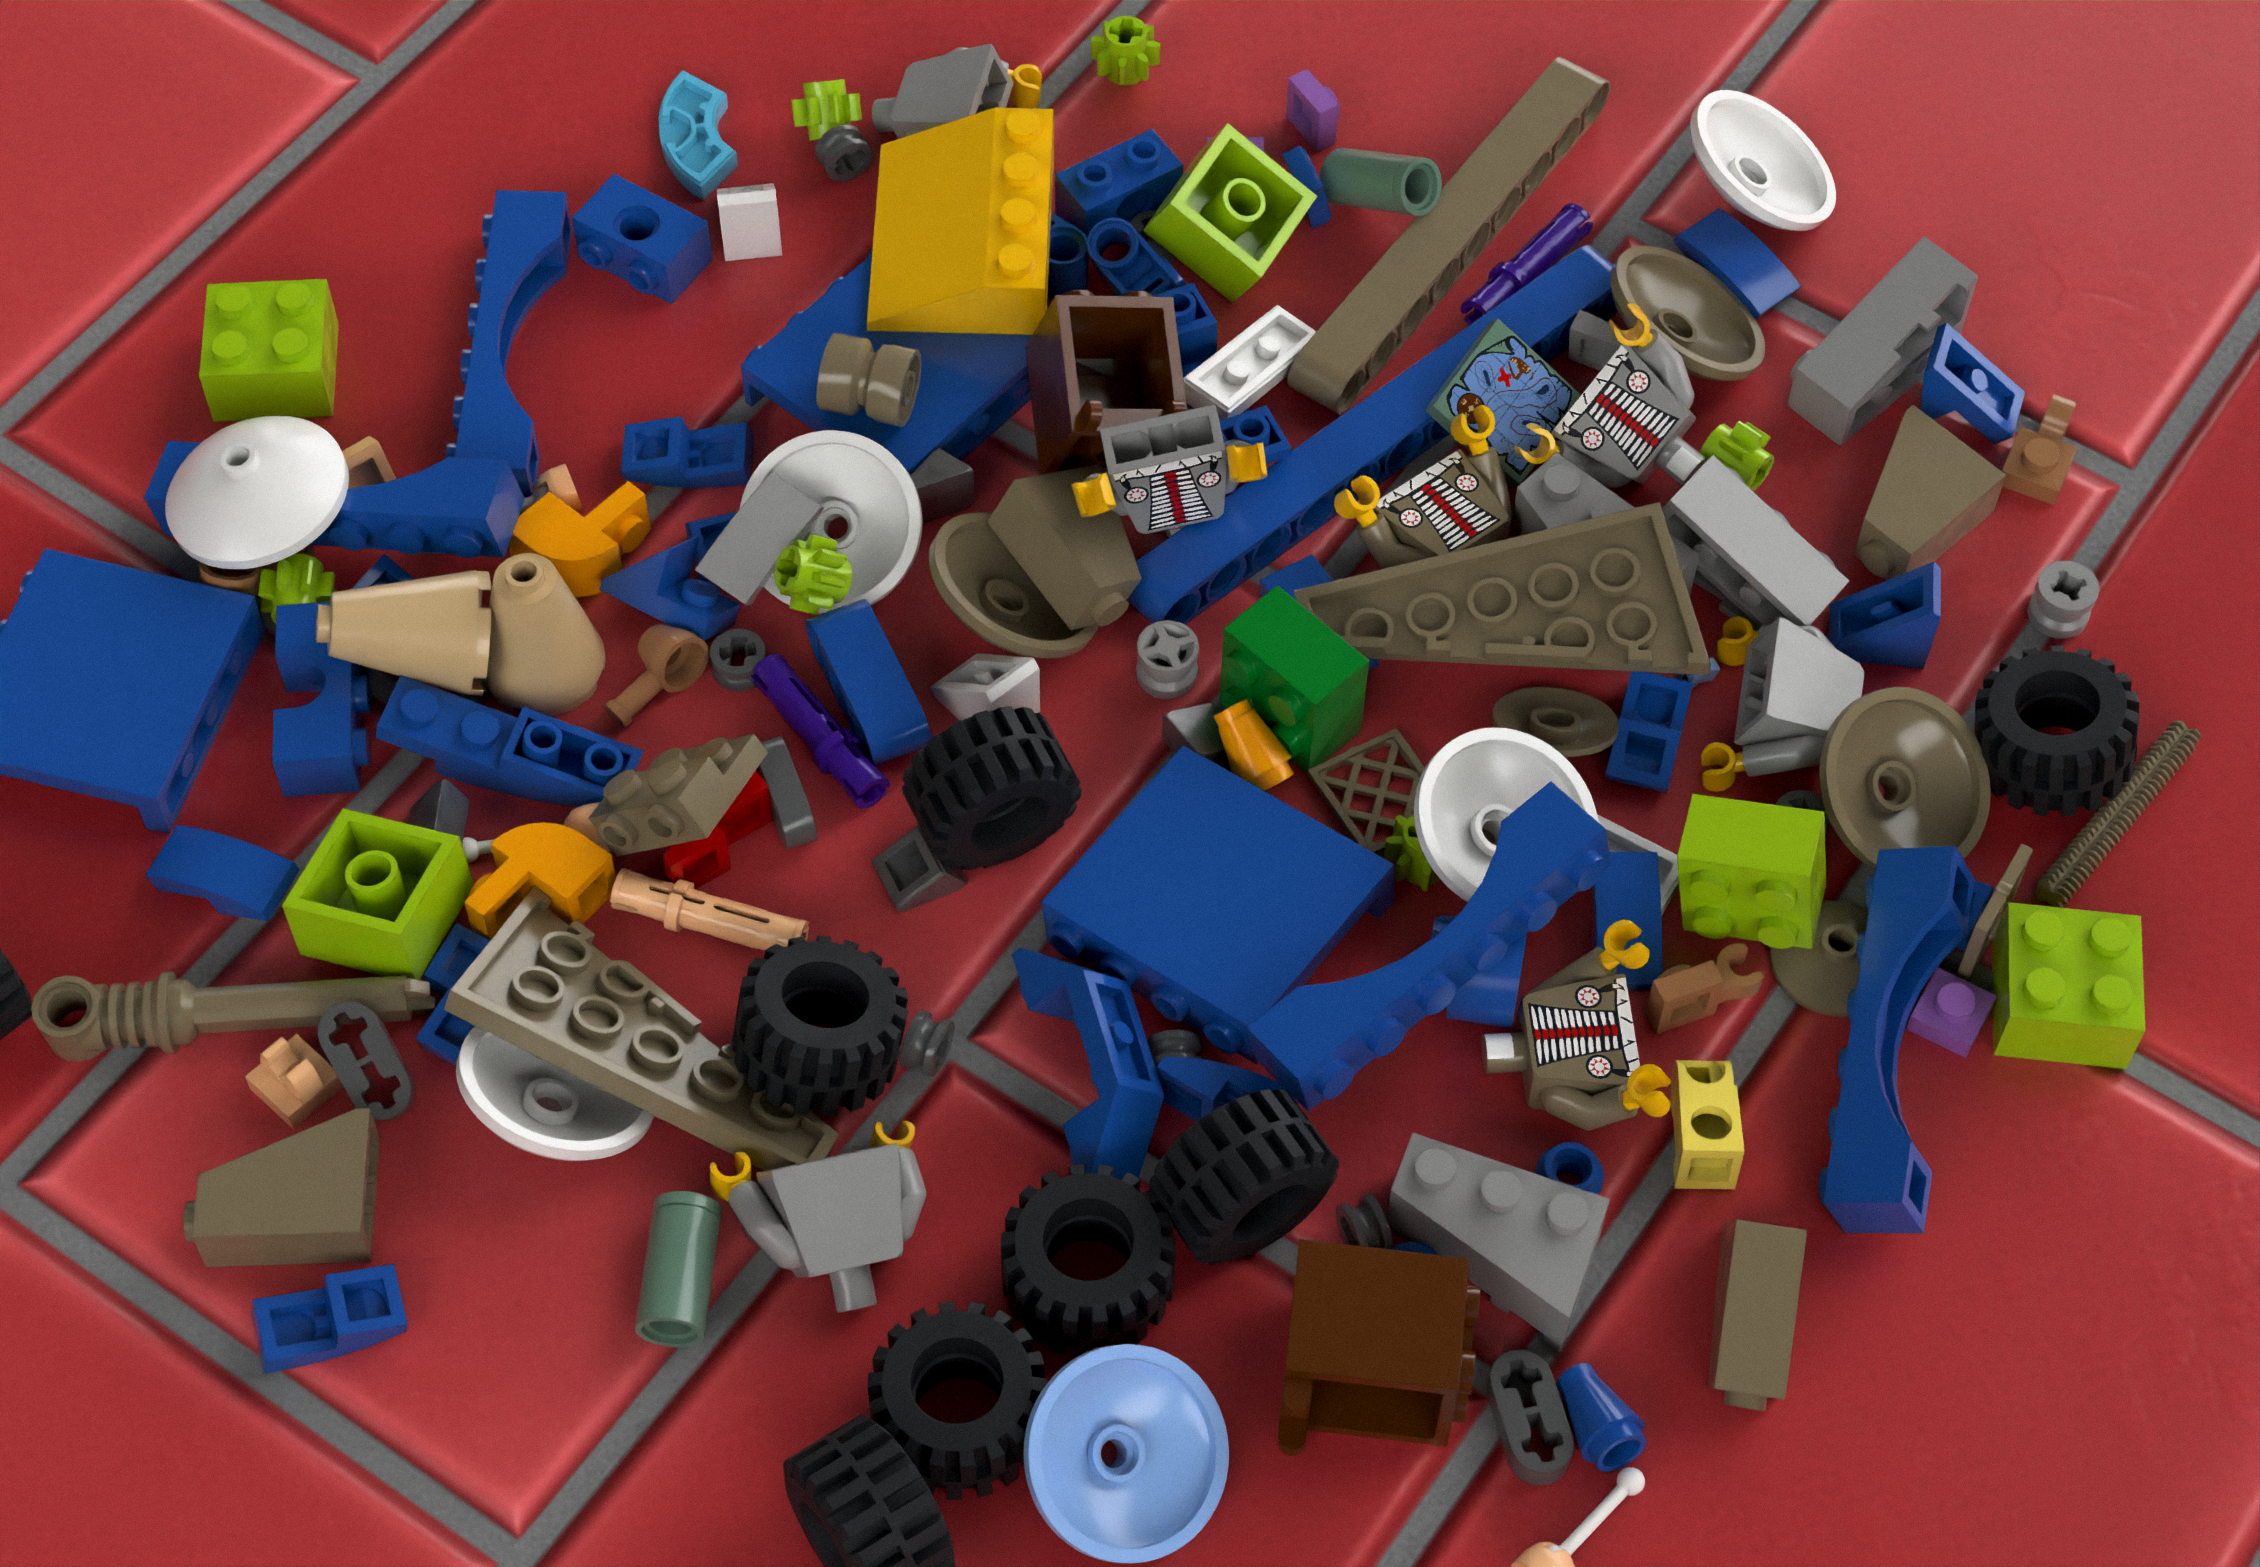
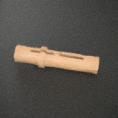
(688, 908)

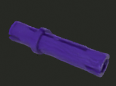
(1530, 262)
(833, 747)

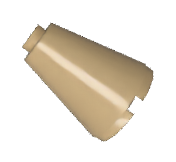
(414, 629)
(540, 640)

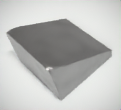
(943, 485)
(1195, 730)
(441, 809)
(914, 873)

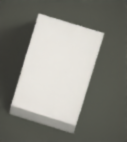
(749, 222)
(990, 683)

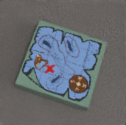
(1516, 388)

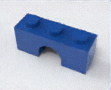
(320, 743)

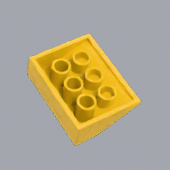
(965, 226)

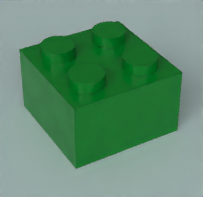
(1295, 677)

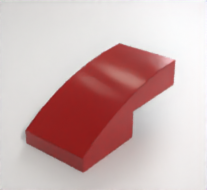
(709, 857)

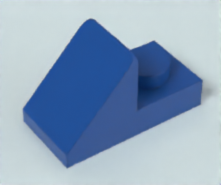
(1971, 384)
(664, 591)

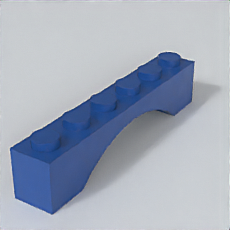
(525, 257)
(445, 509)
(1914, 921)
(1332, 1030)

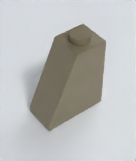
(1925, 498)
(1073, 560)
(292, 1199)
(1755, 1311)

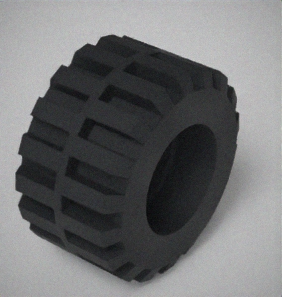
(2058, 692)
(991, 788)
(812, 1063)
(1244, 1176)
(1088, 1210)
(948, 1348)
(866, 1501)

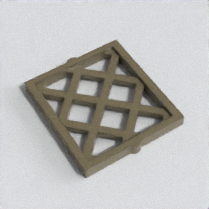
(1355, 757)
(1993, 912)

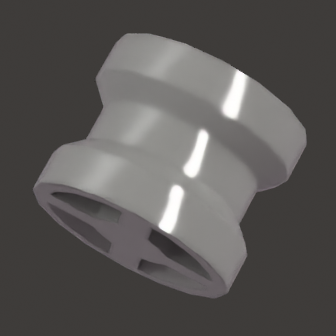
(2050, 604)
(1175, 645)

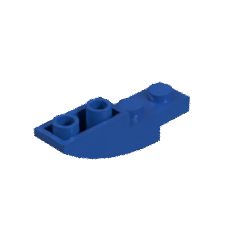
(507, 754)

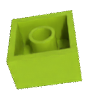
(1230, 213)
(269, 349)
(1752, 871)
(378, 895)
(2068, 985)

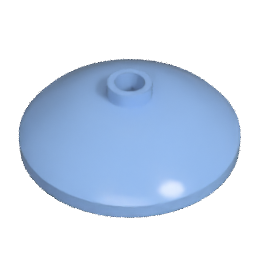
(1166, 1444)

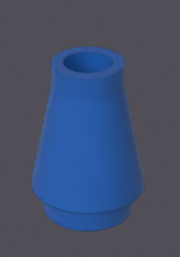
(1602, 1422)

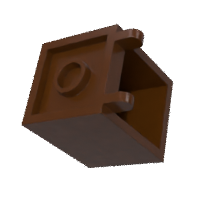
(1072, 408)
(1377, 1345)

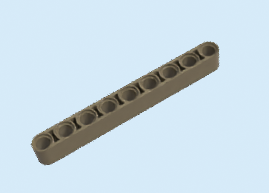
(1449, 239)

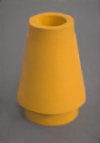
(1252, 747)

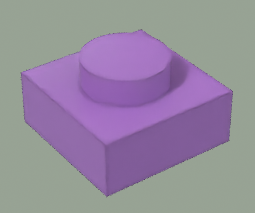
(1312, 110)
(1951, 1012)

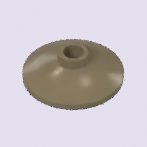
(1560, 717)
(1822, 976)

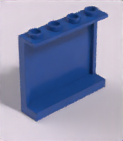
(964, 389)
(119, 680)
(1213, 898)

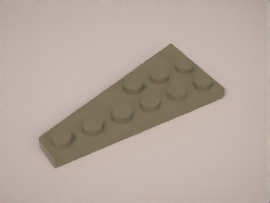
(1552, 598)
(624, 1034)

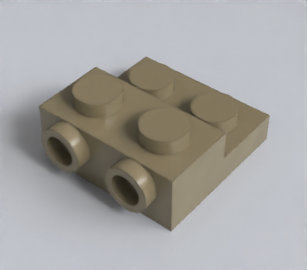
(677, 796)

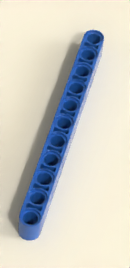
(1369, 440)

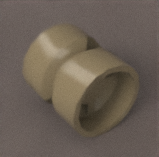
(858, 377)

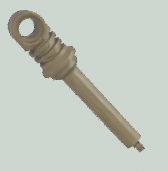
(175, 1012)

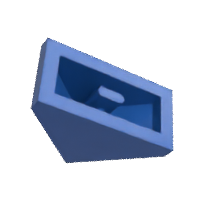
(1890, 620)

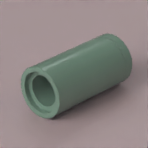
(1381, 181)
(678, 1269)

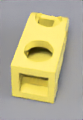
(1706, 1125)

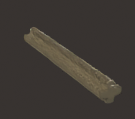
(2117, 815)

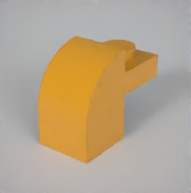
(586, 546)
(543, 855)

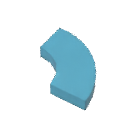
(691, 134)

